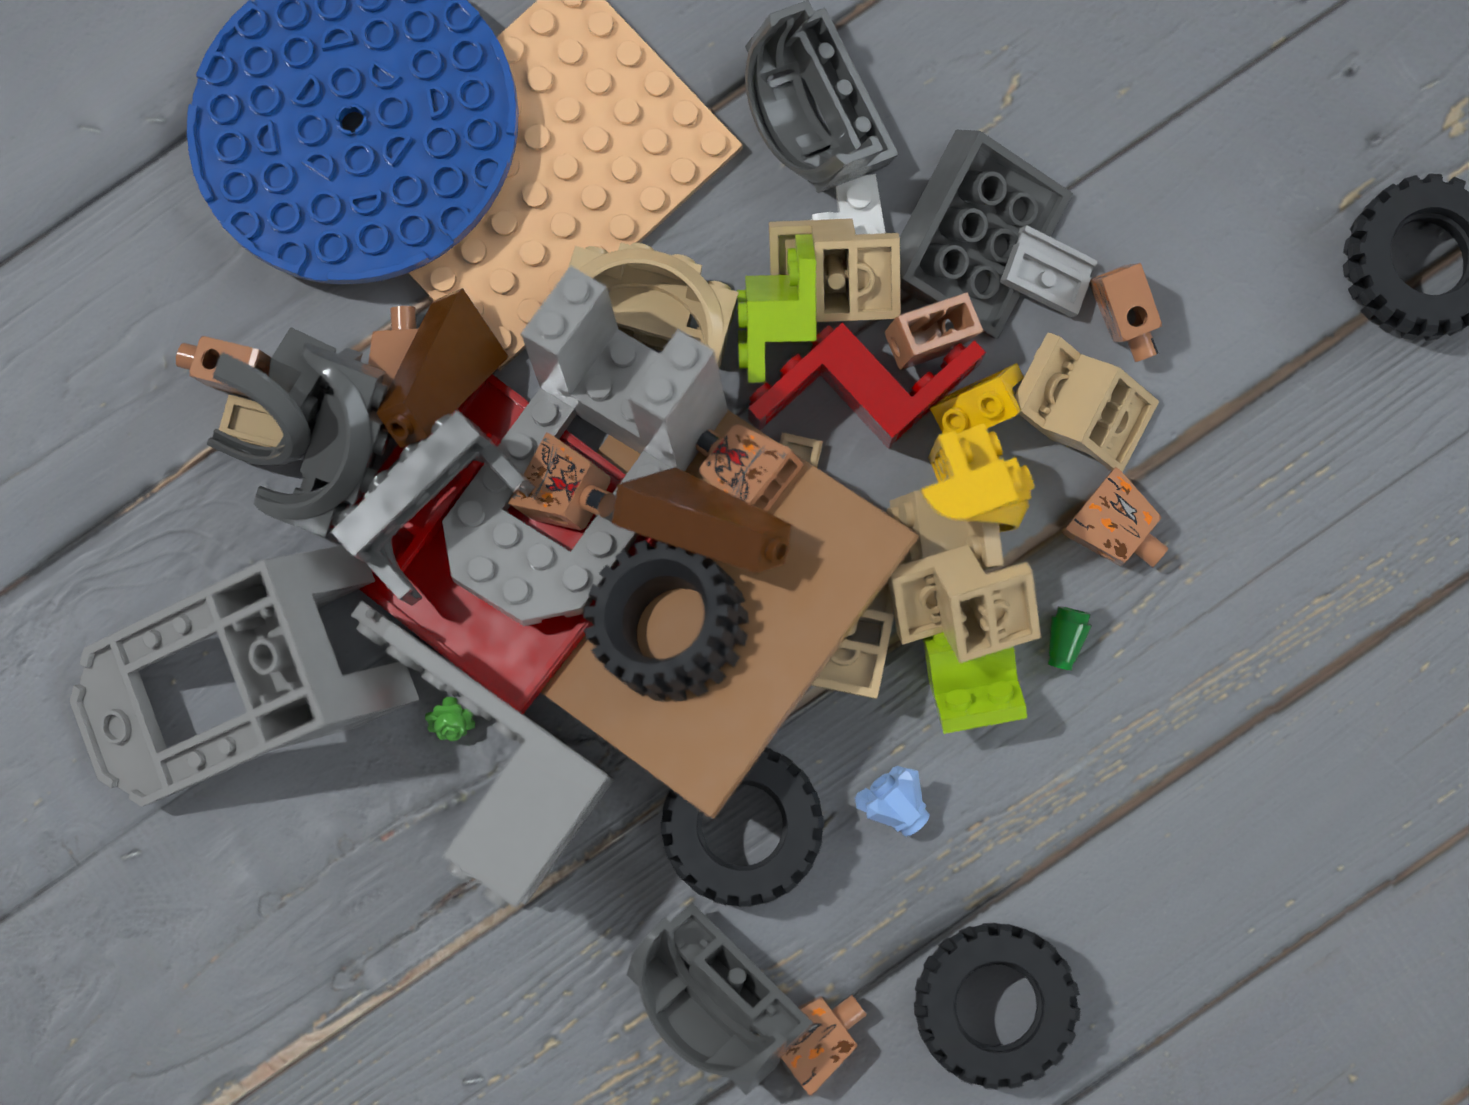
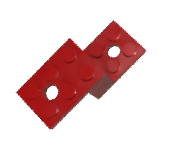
(863, 383)

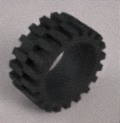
(628, 594)

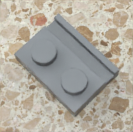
(1048, 271)

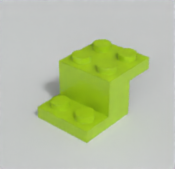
(777, 308)
(973, 691)

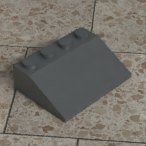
(970, 223)

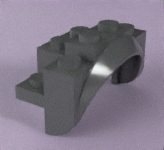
(341, 444)
(715, 1004)

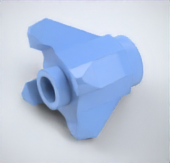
(895, 801)

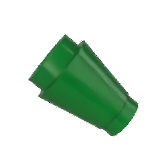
(1067, 636)

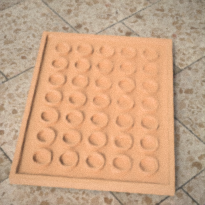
(597, 160)

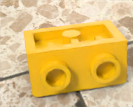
(983, 401)

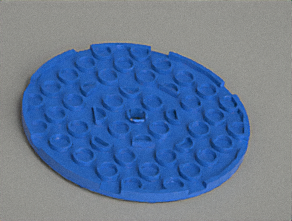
(340, 200)

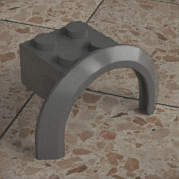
(288, 394)

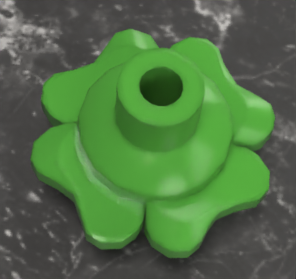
(449, 720)

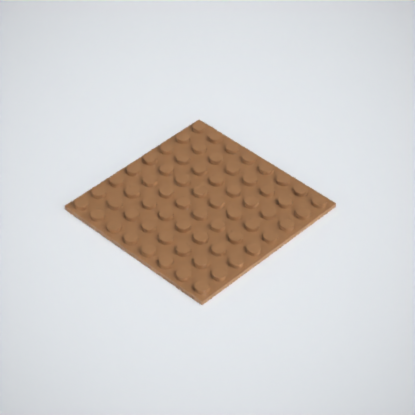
(797, 621)

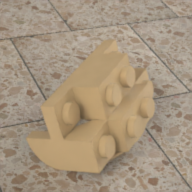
(660, 294)

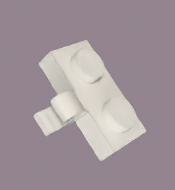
(859, 201)

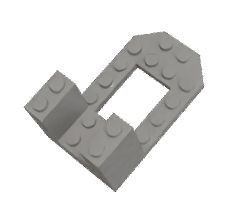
(617, 385)
(276, 657)
(534, 801)

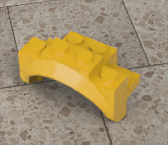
(976, 482)

